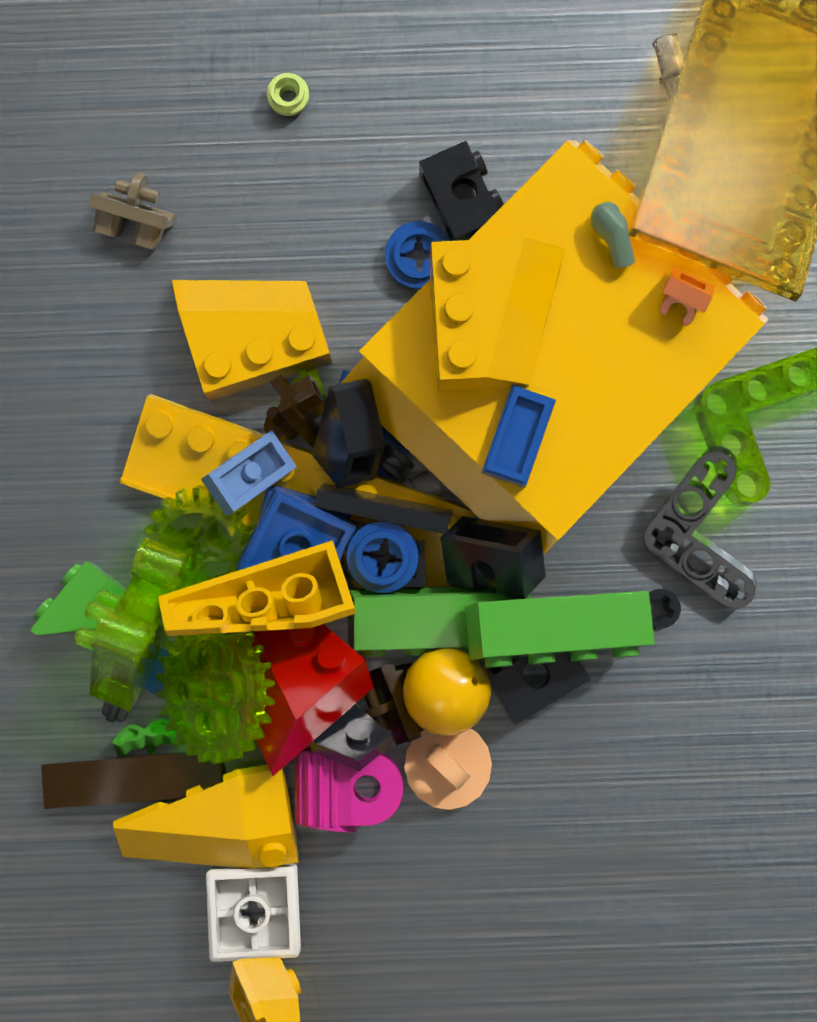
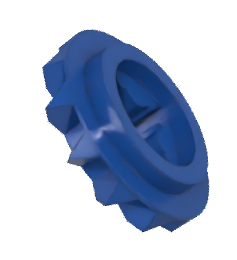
(403, 243)
(365, 568)

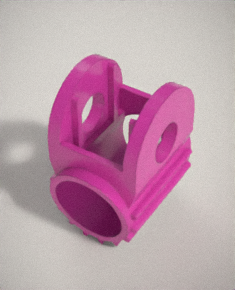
(329, 798)

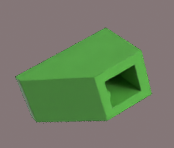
(68, 609)

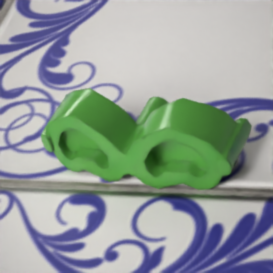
(135, 737)

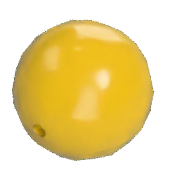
(446, 691)

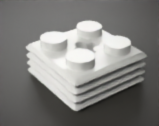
(232, 933)

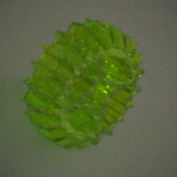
(185, 540)

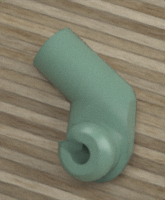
(613, 229)

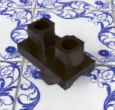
(298, 410)
(387, 703)

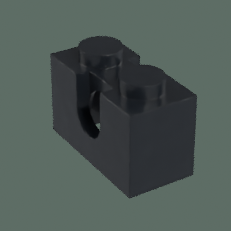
(446, 173)
(478, 560)
(523, 701)

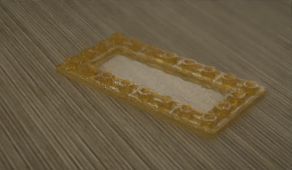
(741, 147)

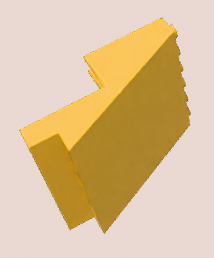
(602, 356)

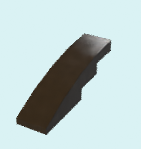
(126, 779)

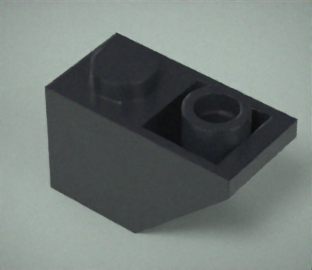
(350, 434)

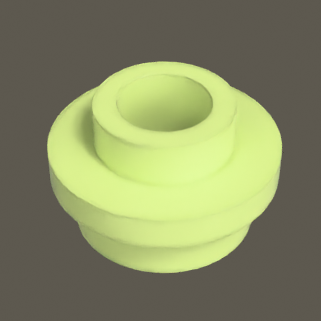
(286, 82)

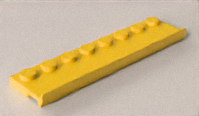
(182, 445)

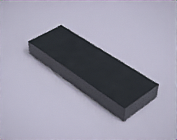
(383, 508)

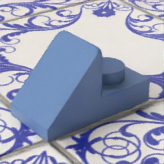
(248, 473)

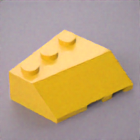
(490, 309)
(249, 331)

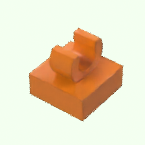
(689, 291)

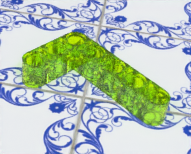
(740, 405)

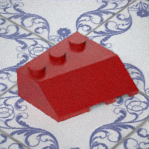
(313, 687)

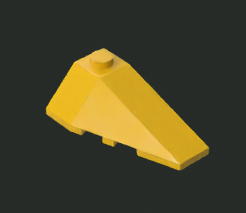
(273, 595)
(231, 824)
(264, 990)

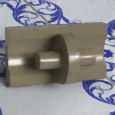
(113, 209)

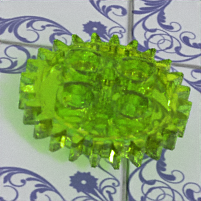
(215, 694)

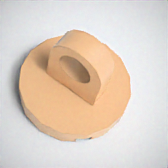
(448, 768)

